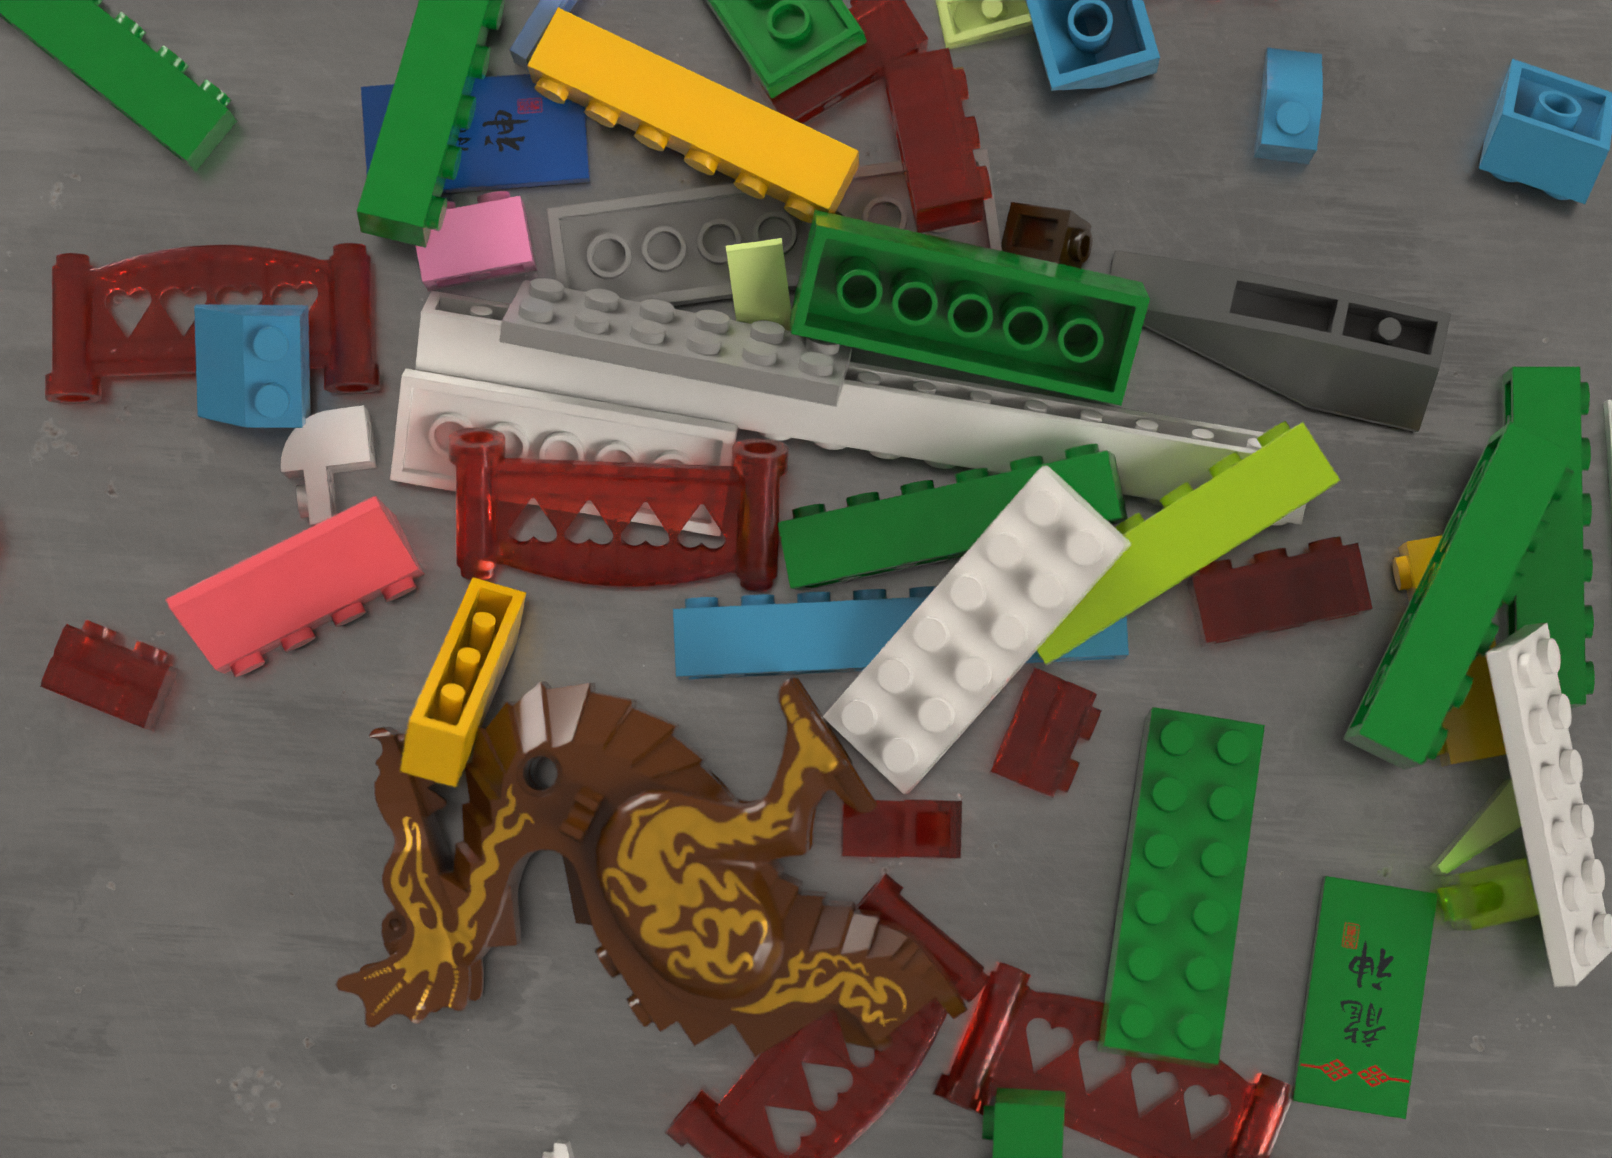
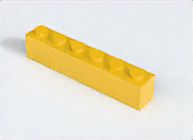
(692, 117)

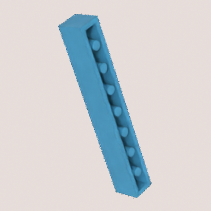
(816, 635)

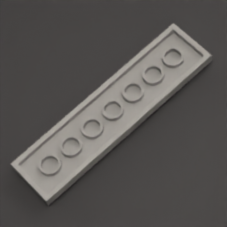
(677, 240)

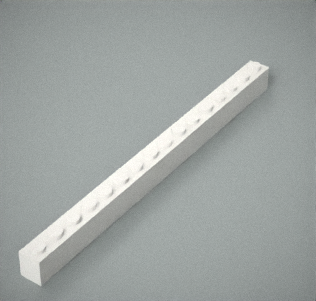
(876, 411)

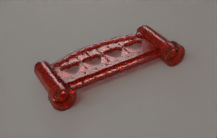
(93, 346)
(738, 497)
(998, 1056)
(777, 1079)

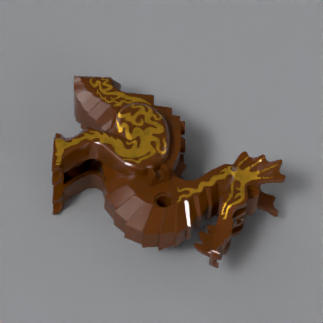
(658, 865)

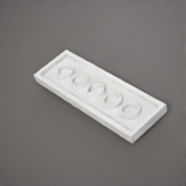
(547, 428)
(976, 629)
(1550, 802)

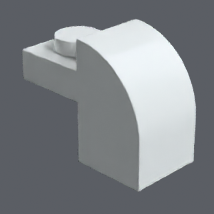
(327, 445)

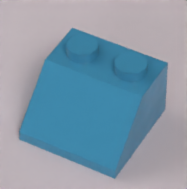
(1093, 41)
(1548, 132)
(253, 365)

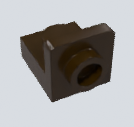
(1047, 234)

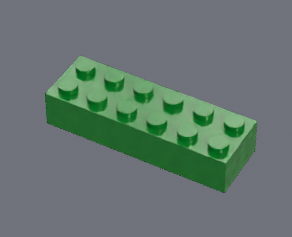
(968, 308)
(1459, 596)
(1181, 888)

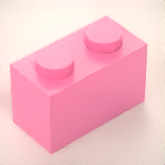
(478, 243)

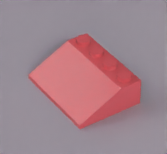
(298, 587)

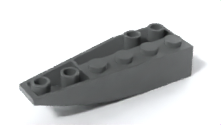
(1298, 337)

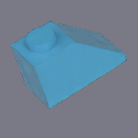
(1289, 106)

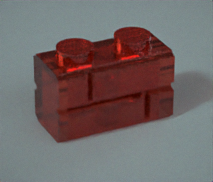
(110, 676)
(1044, 735)

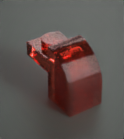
(903, 830)

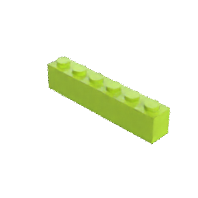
(1199, 529)

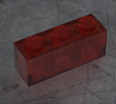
(889, 33)
(936, 140)
(1279, 592)

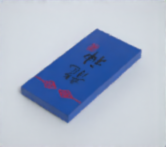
(513, 138)

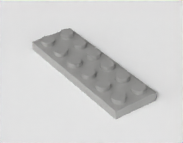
(675, 341)

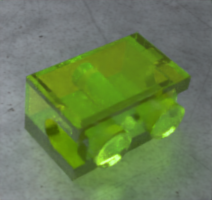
(1501, 895)

